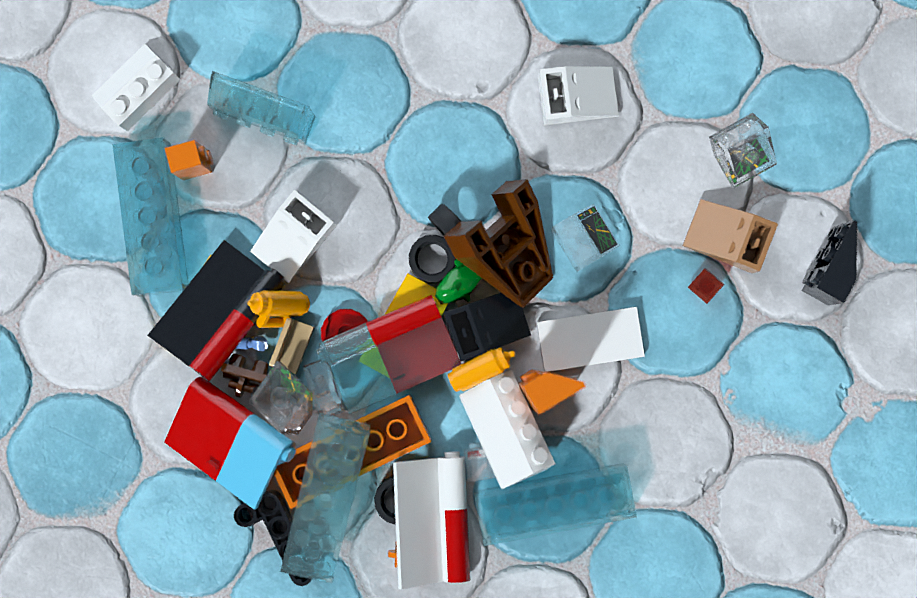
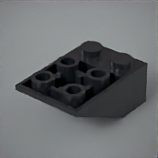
(835, 266)
(486, 325)

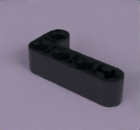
(269, 517)

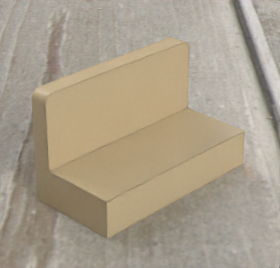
(292, 344)

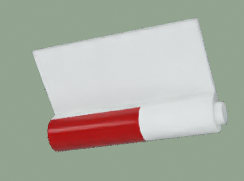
(431, 521)

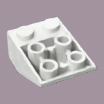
(577, 94)
(292, 236)

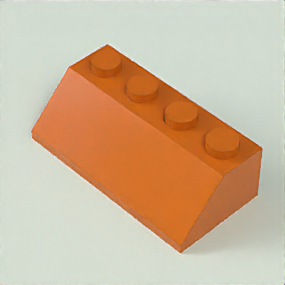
(547, 389)

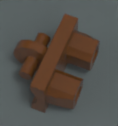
(235, 372)

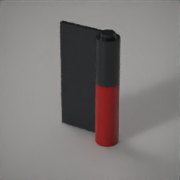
(213, 310)

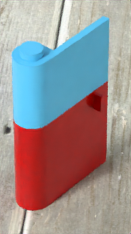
(228, 441)

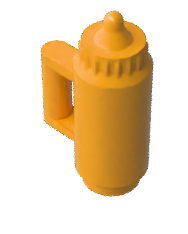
(277, 304)
(480, 369)

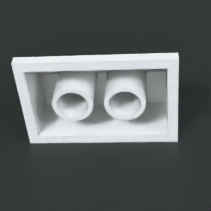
(135, 88)

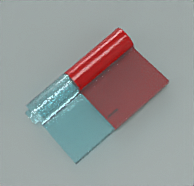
(389, 354)

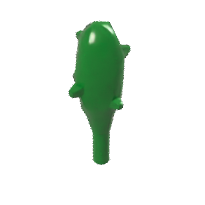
(457, 284)

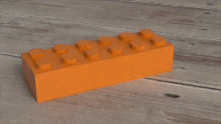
(393, 433)

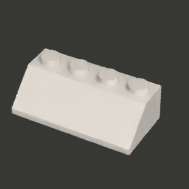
(506, 429)

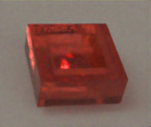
(706, 285)

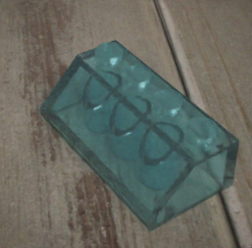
(259, 108)

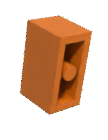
(189, 160)

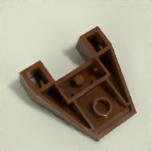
(512, 250)

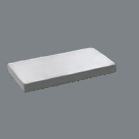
(590, 339)

